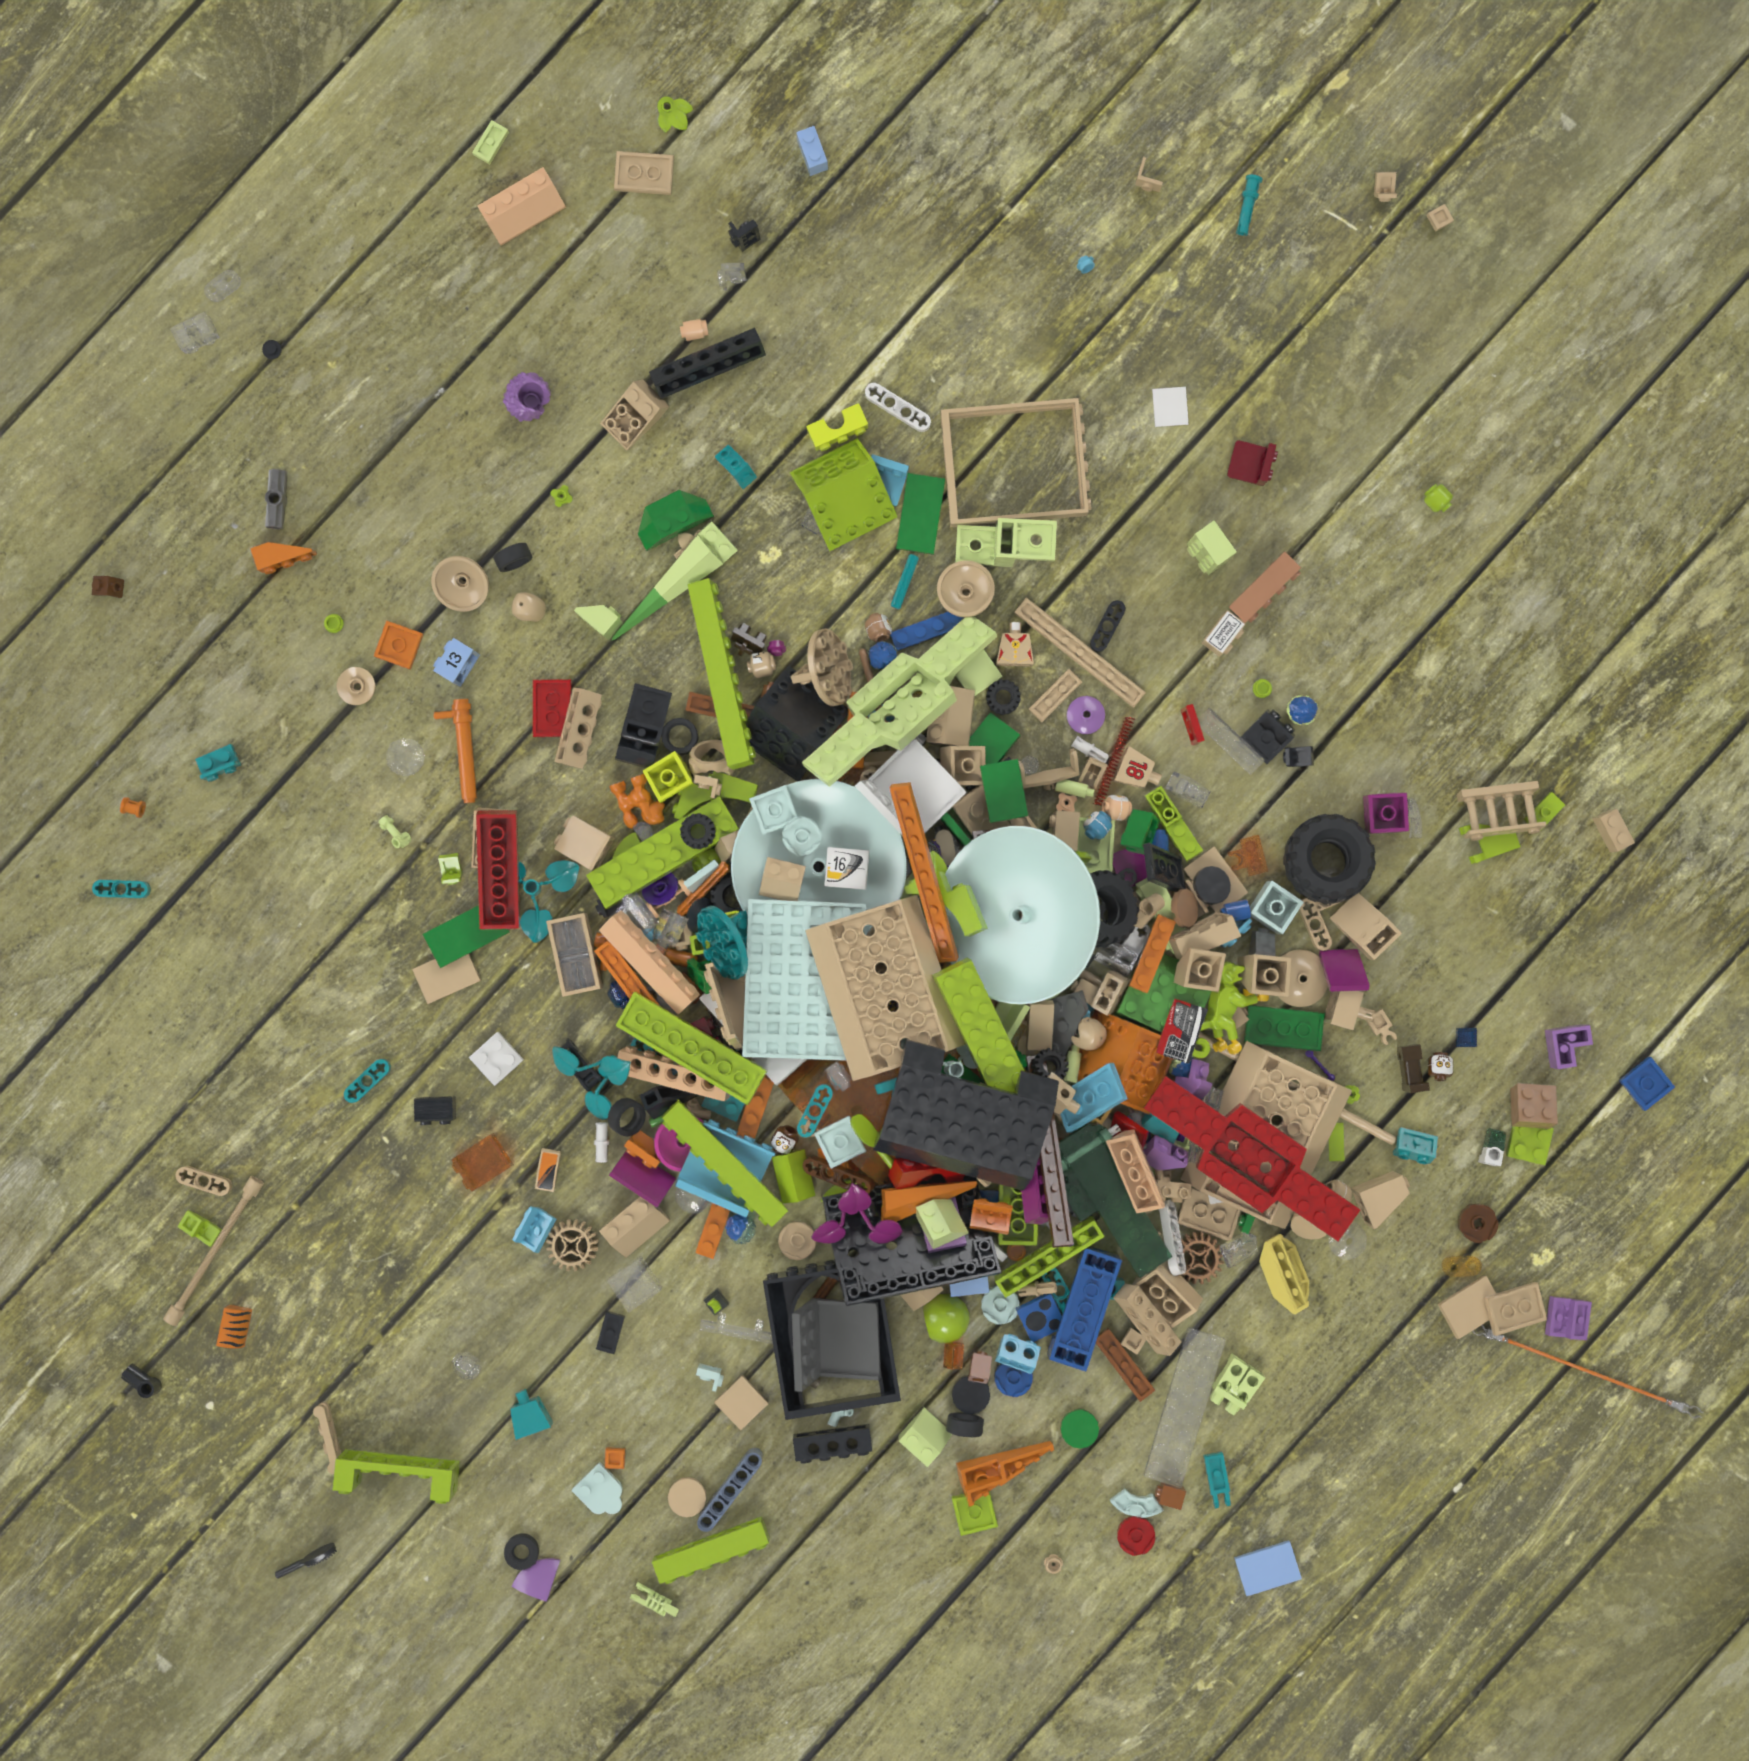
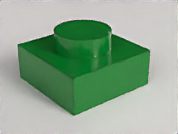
(1245, 1222)

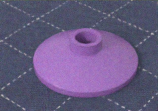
(1079, 722)

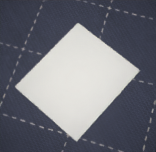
(1170, 406)

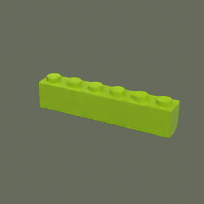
(711, 1550)

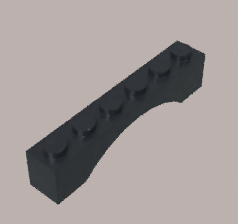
(661, 1098)

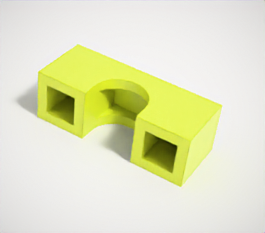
(824, 437)

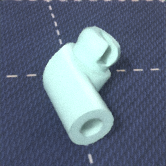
(835, 1416)

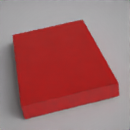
(550, 706)

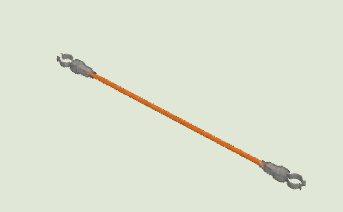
(1680, 1406)

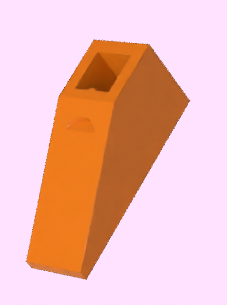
(273, 556)

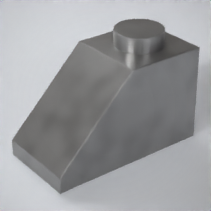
(1262, 942)

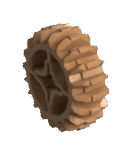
(1191, 1264)

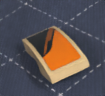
(547, 1169)

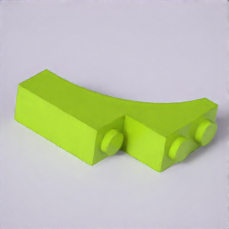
(732, 788)
(959, 901)

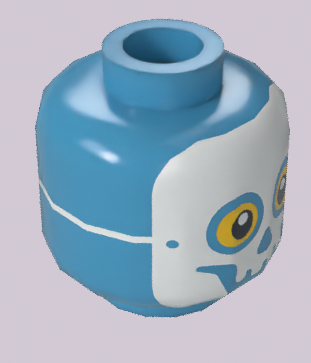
(1097, 825)

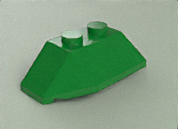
(672, 516)

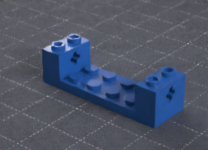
(1085, 1308)

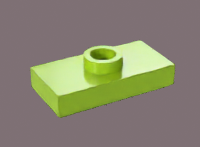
(1547, 809)

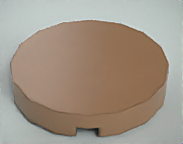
(1185, 908)

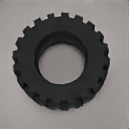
(1120, 907)

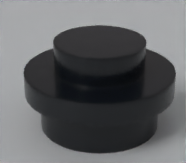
(271, 349)

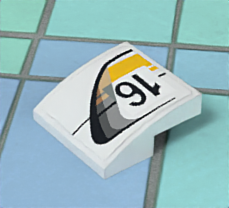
(847, 868)

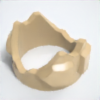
(698, 766)

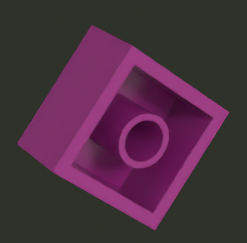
(1386, 813)

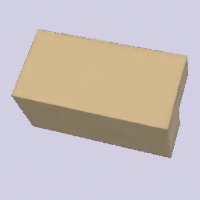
(1040, 1025)

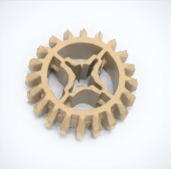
(576, 1251)

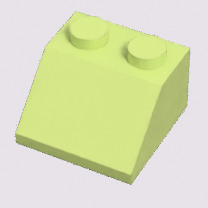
(601, 618)
(940, 1222)
(925, 1437)

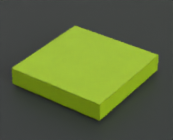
(976, 1517)

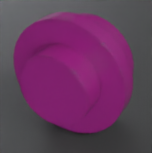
(776, 648)

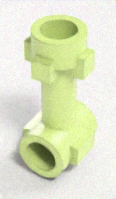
(399, 839)

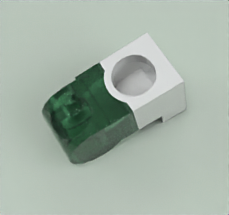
(1493, 1147)

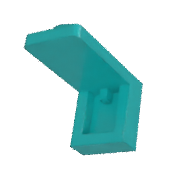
(736, 466)

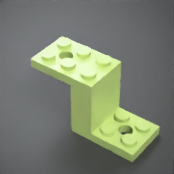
(1007, 542)

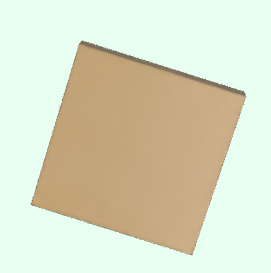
(741, 1402)

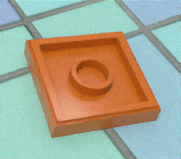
(398, 645)

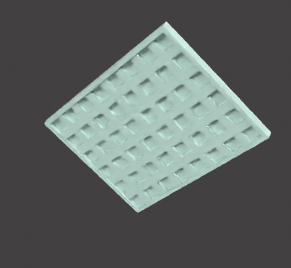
(783, 990)

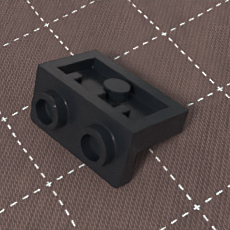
(745, 236)

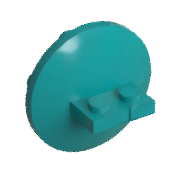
(726, 939)

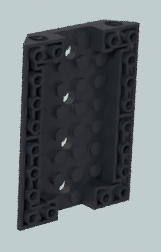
(909, 1267)

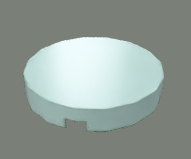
(801, 836)
(997, 1307)

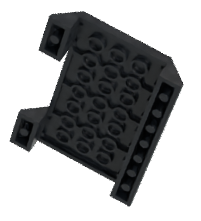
(964, 1122)

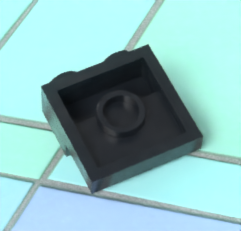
(1268, 735)

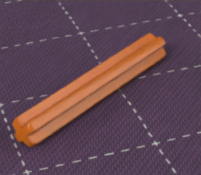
(705, 887)

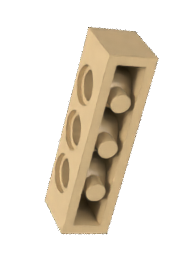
(570, 734)
(1147, 1319)

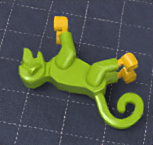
(1221, 1010)

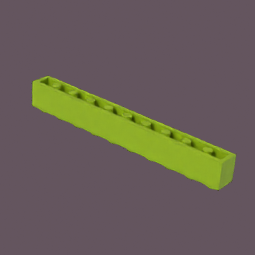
(721, 674)

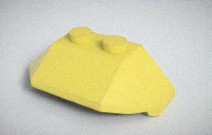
(1285, 1273)

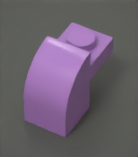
(1197, 1079)

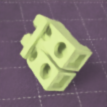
(1237, 1384)

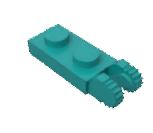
(1217, 1477)

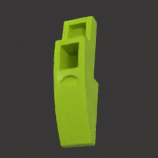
(1173, 823)

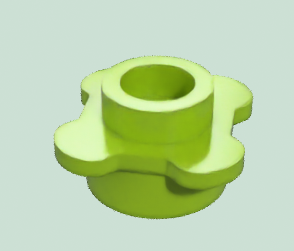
(567, 498)

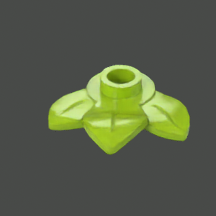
(675, 115)

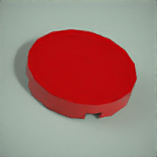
(1136, 1535)

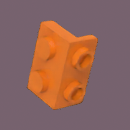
(643, 1146)
(991, 1216)

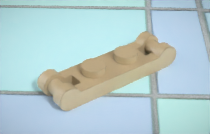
(328, 1431)

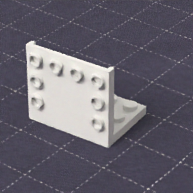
(931, 784)

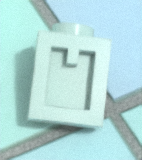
(708, 1372)

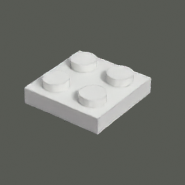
(496, 1058)

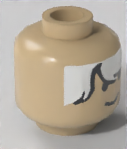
(761, 664)

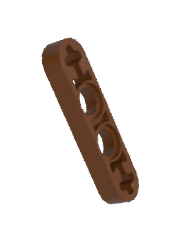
(839, 1171)

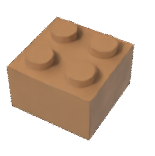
(1534, 1106)

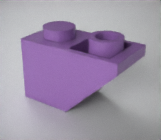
(1165, 1155)

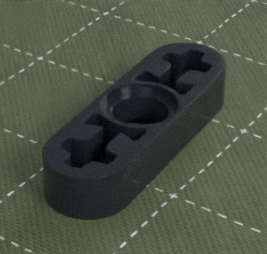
(1109, 611)

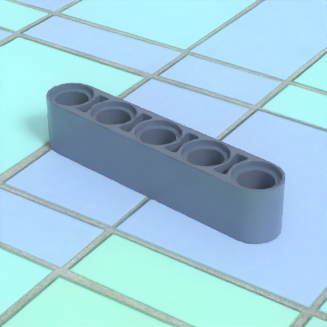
(728, 1498)

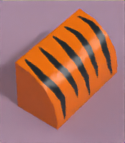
(234, 1327)

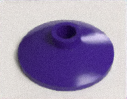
(661, 890)

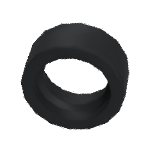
(512, 557)
(675, 722)
(634, 1125)
(965, 1425)

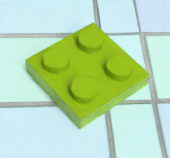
(1529, 1144)

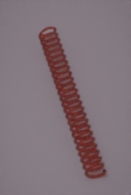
(1098, 796)

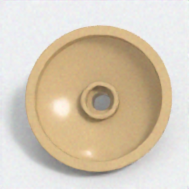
(962, 577)
(453, 591)
(1314, 987)

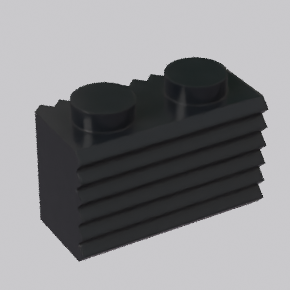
(435, 1109)

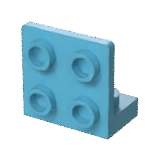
(893, 476)

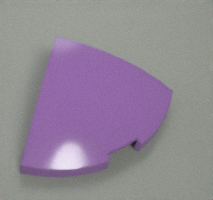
(538, 1578)

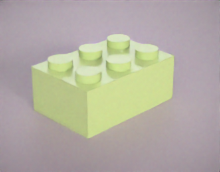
(1210, 548)

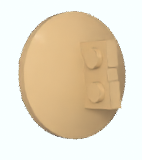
(827, 668)

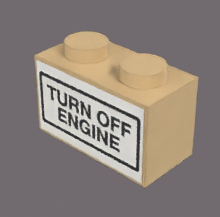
(1223, 634)

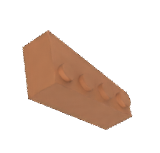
(1264, 587)

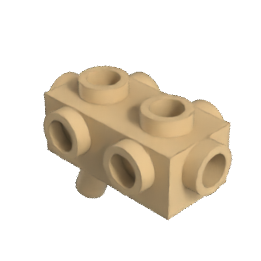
(1172, 1190)

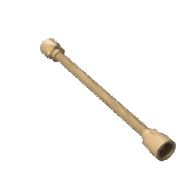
(176, 1311)

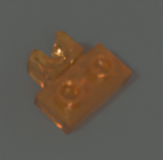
(1250, 856)

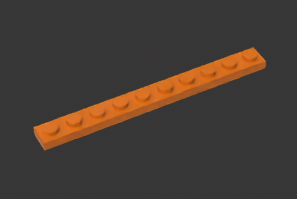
(924, 871)
(748, 1126)

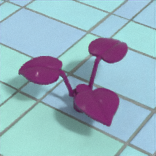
(850, 1203)

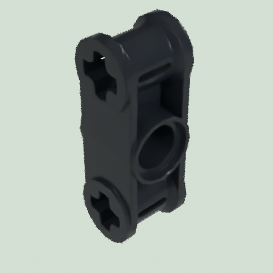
(585, 1075)

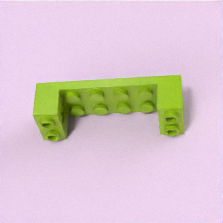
(352, 1463)

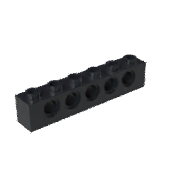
(707, 363)

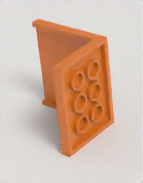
(1134, 1057)

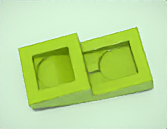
(199, 1227)

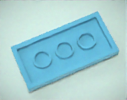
(1096, 1095)

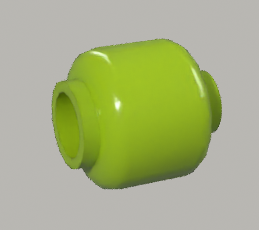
(1438, 498)

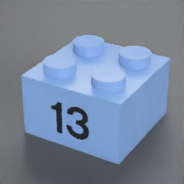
(456, 662)

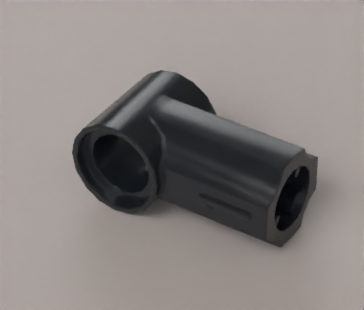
(139, 1379)

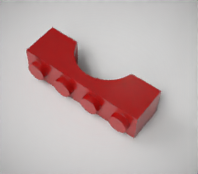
(908, 1173)

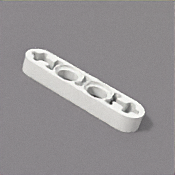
(896, 409)
(1172, 1238)

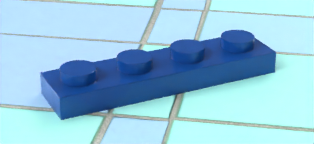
(924, 630)

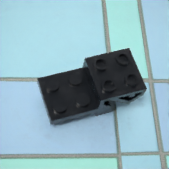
(643, 726)

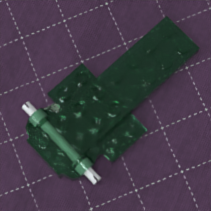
(1097, 1186)

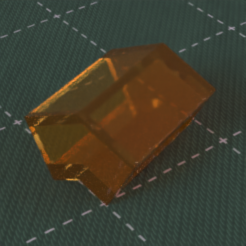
(953, 1355)

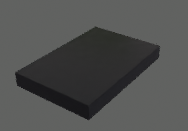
(1164, 868)

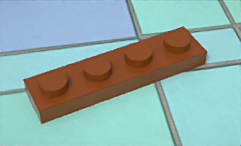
(1124, 1365)

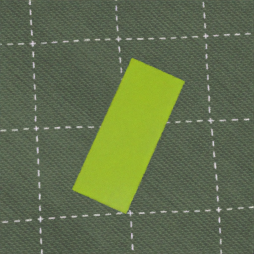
(1336, 1143)

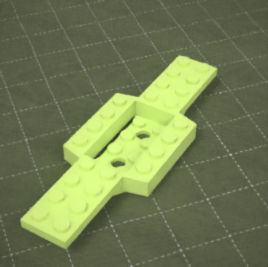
(912, 715)

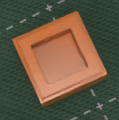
(615, 1458)

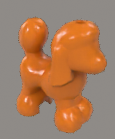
(639, 797)

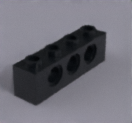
(823, 1437)

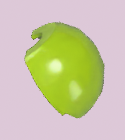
(946, 1318)

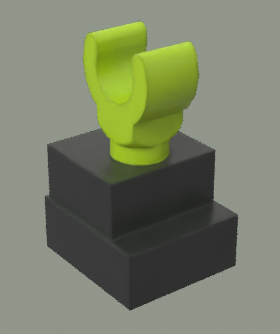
(716, 1302)

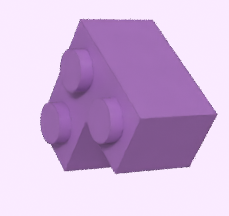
(1562, 1043)

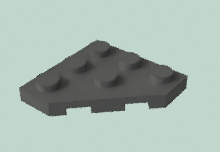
(1067, 1015)

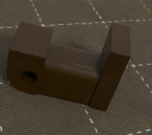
(1410, 1067)

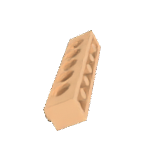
(665, 1076)

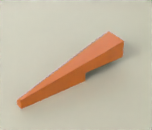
(903, 1202)

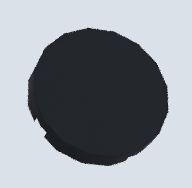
(1211, 885)
(970, 1396)

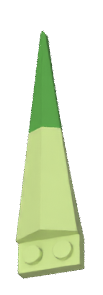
(701, 557)

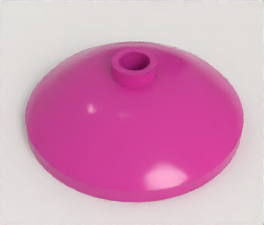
(668, 1148)

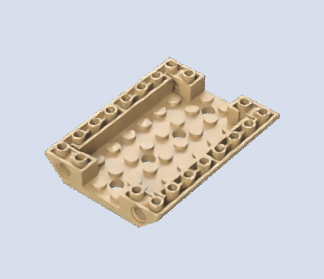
(861, 995)
(1307, 1115)

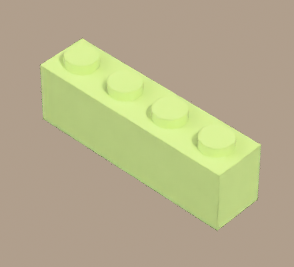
(1146, 889)

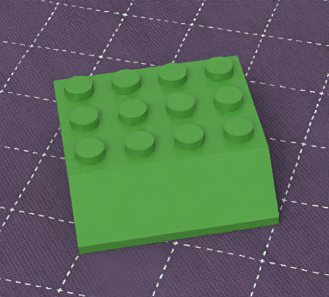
(1152, 1008)

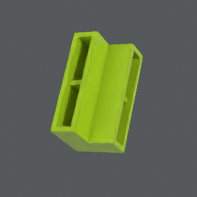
(792, 1180)

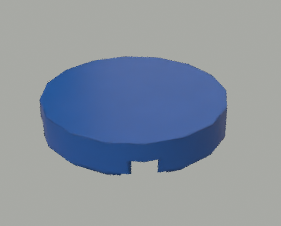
(1012, 1381)

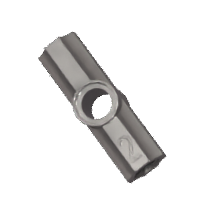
(275, 511)

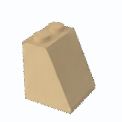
(583, 843)
(1265, 974)
(1380, 1197)

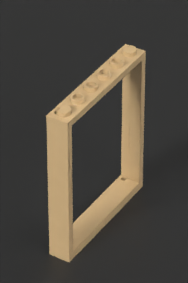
(1080, 448)

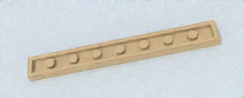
(1079, 652)

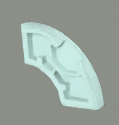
(1136, 1505)

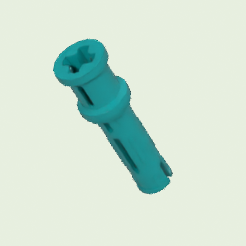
(1249, 197)

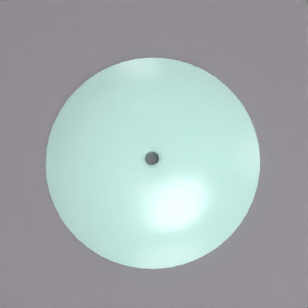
(845, 822)
(1060, 907)

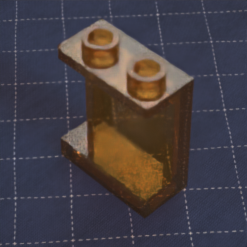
(481, 1162)

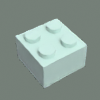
(1275, 907)

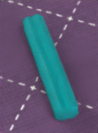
(904, 581)

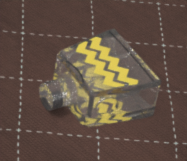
(671, 923)

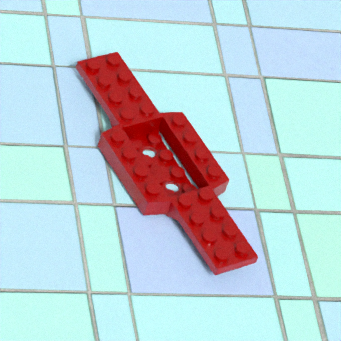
(1284, 1181)

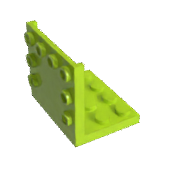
(844, 494)

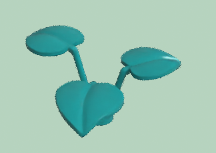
(563, 878)
(609, 1067)

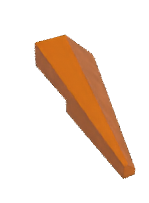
(987, 1472)

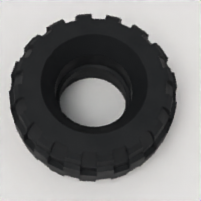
(1352, 842)

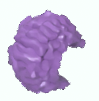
(526, 396)

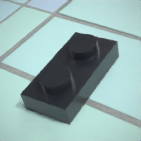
(610, 1332)

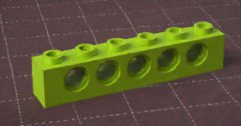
(1047, 1258)

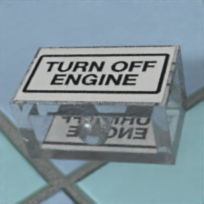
(1117, 958)

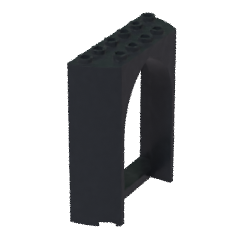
(781, 1296)

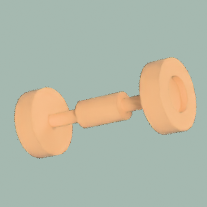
(653, 909)

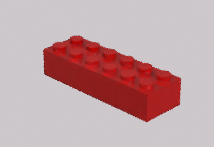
(498, 869)

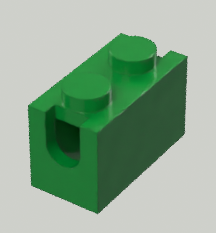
(1139, 830)

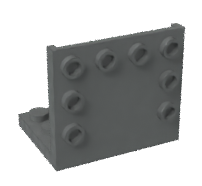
(835, 1341)

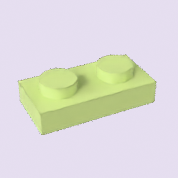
(490, 142)

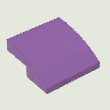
(1568, 1318)

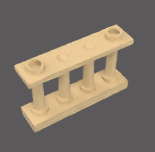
(1507, 792)

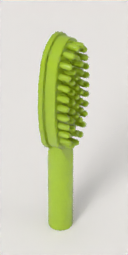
(867, 1134)

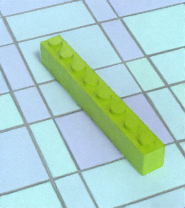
(724, 1163)

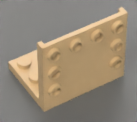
(730, 1001)

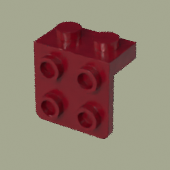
(1252, 462)

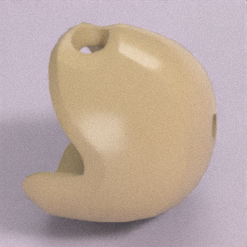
(532, 608)
(1091, 1034)

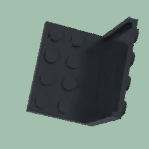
(792, 724)

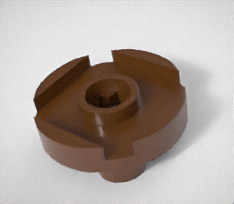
(1481, 1233)

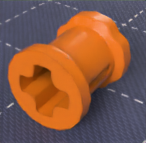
(132, 807)

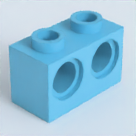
(1016, 1358)

